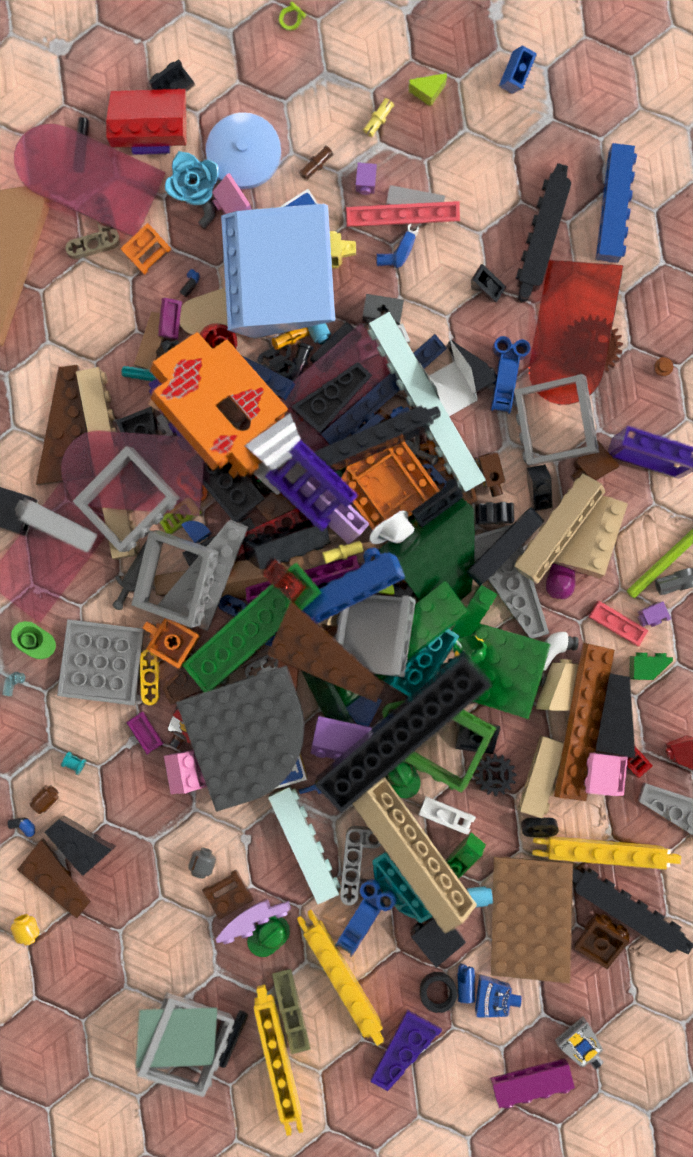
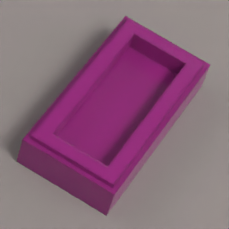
(169, 318)
(144, 732)

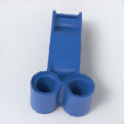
(507, 372)
(365, 916)

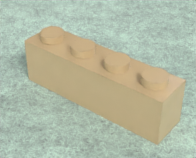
(541, 777)

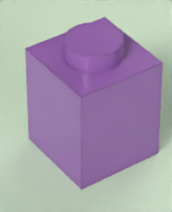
(366, 178)

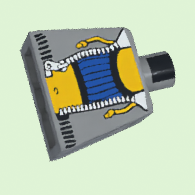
(581, 1044)

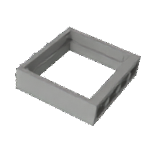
(587, 418)
(105, 478)
(55, 524)
(148, 570)
(204, 1082)

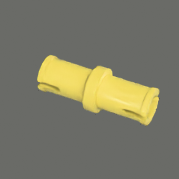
(378, 117)
(342, 552)

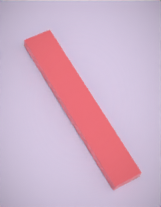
(403, 214)

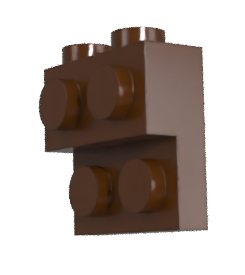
(602, 940)

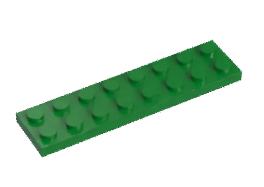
(431, 618)
(246, 633)

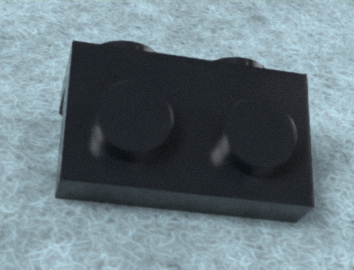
(172, 78)

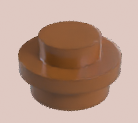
(663, 366)

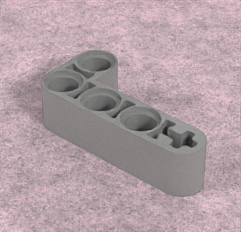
(354, 865)

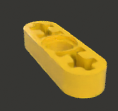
(156, 691)

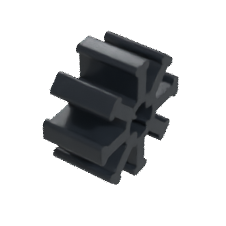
(494, 513)

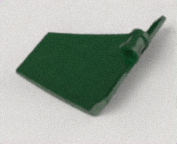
(438, 551)

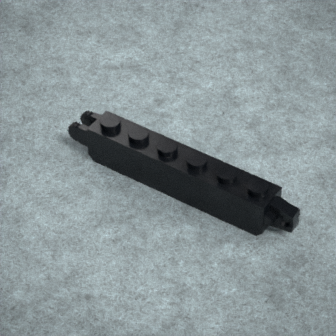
(544, 232)
(378, 438)
(629, 911)

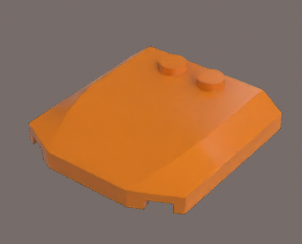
(389, 484)

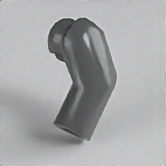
(209, 214)

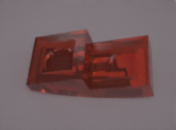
(283, 579)

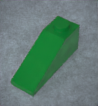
(477, 607)

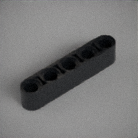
(505, 546)

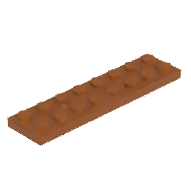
(584, 721)

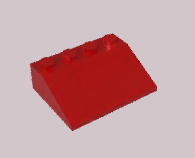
(146, 118)

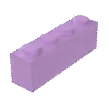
(344, 520)

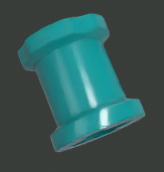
(73, 763)

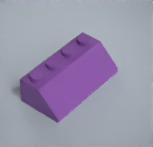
(335, 737)

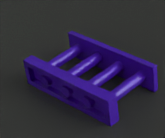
(317, 468)

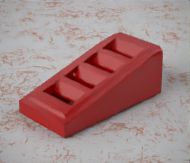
(643, 769)

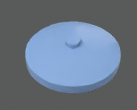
(245, 149)

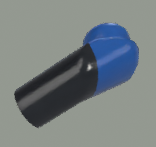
(191, 283)
(24, 824)

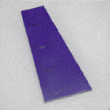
(408, 1042)

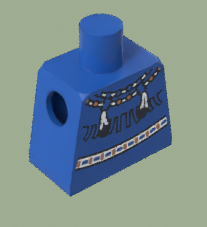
(494, 998)

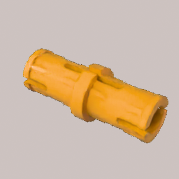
(289, 338)

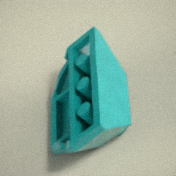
(391, 879)

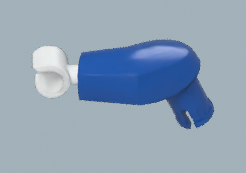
(402, 252)

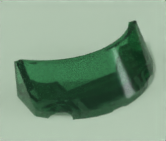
(327, 698)

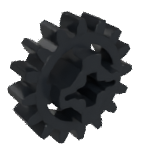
(487, 782)

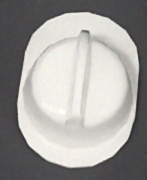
(393, 529)

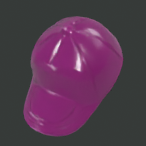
(560, 582)

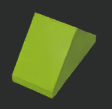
(427, 87)

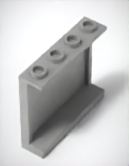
(378, 632)

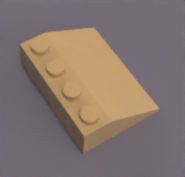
(595, 539)

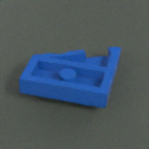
(363, 710)

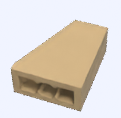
(558, 686)

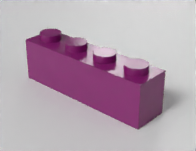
(532, 1083)

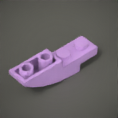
(245, 922)

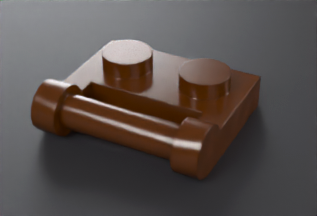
(230, 900)

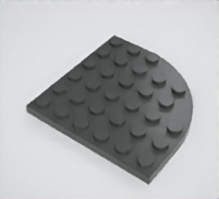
(245, 735)

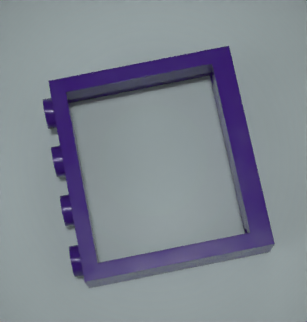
(652, 452)

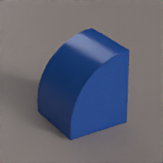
(196, 531)

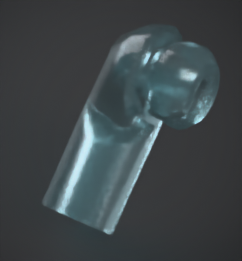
(12, 680)

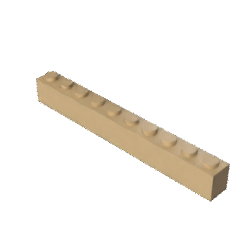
(99, 418)

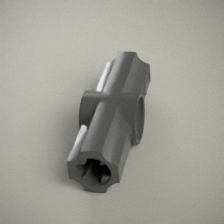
(678, 581)

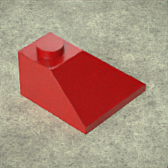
(681, 751)

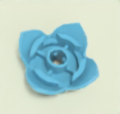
(186, 168)

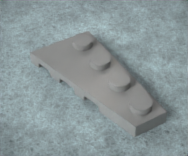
(670, 805)

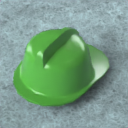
(33, 640)

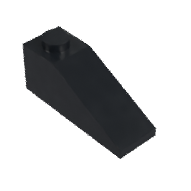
(482, 374)

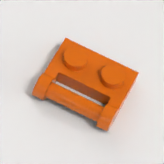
(141, 243)

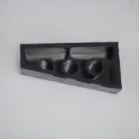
(326, 402)
(140, 422)
(284, 544)
(616, 725)

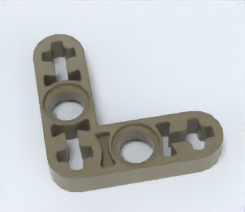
(101, 237)

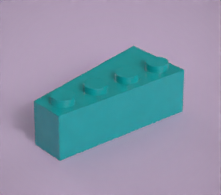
(424, 664)

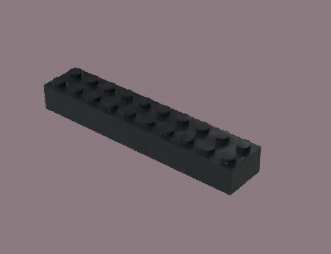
(402, 731)

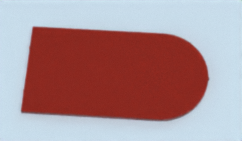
(574, 326)

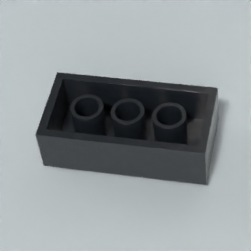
(234, 495)

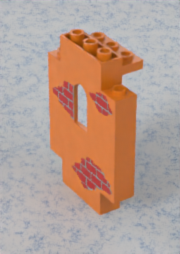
(200, 378)

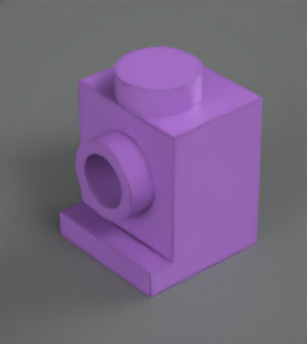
(653, 614)

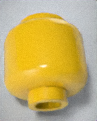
(24, 929)

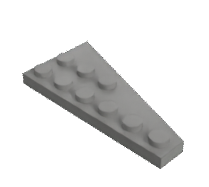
(514, 588)
(181, 595)

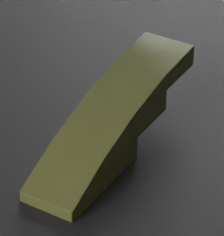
(291, 1011)

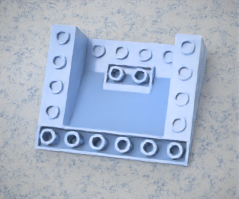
(277, 269)

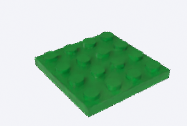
(514, 669)

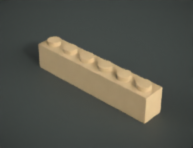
(559, 528)

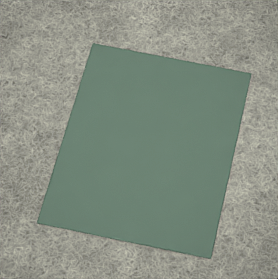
(186, 1039)

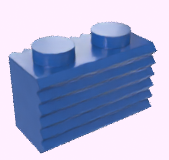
(517, 69)

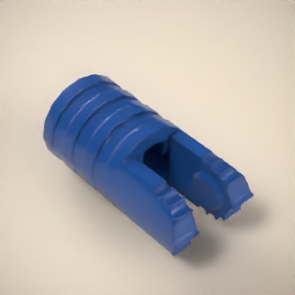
(466, 984)

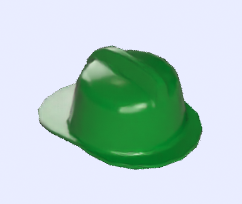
(404, 780)
(269, 937)

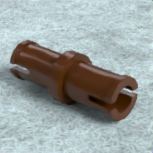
(316, 163)

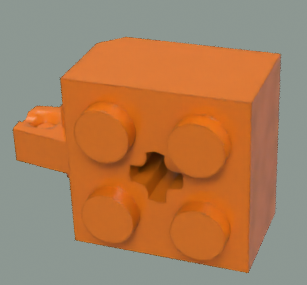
(161, 644)

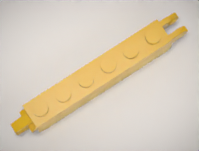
(606, 852)
(342, 978)
(277, 1060)

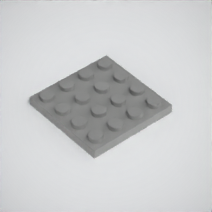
(101, 662)

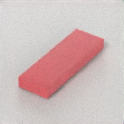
(618, 623)

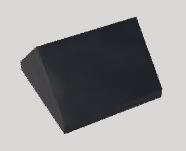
(470, 740)

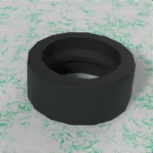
(442, 1007)

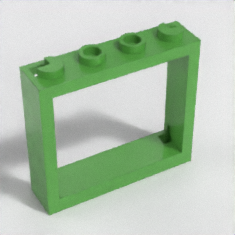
(442, 775)

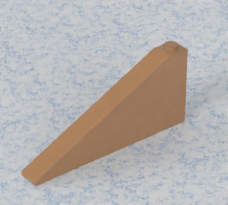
(20, 229)

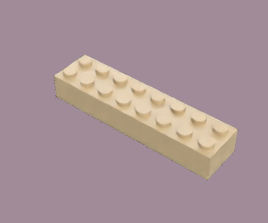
(415, 855)

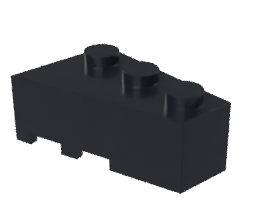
(78, 844)

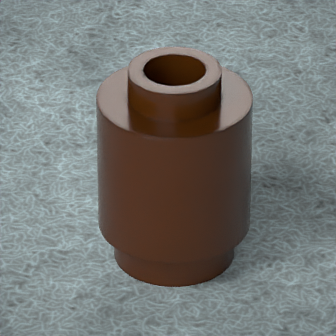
(44, 799)

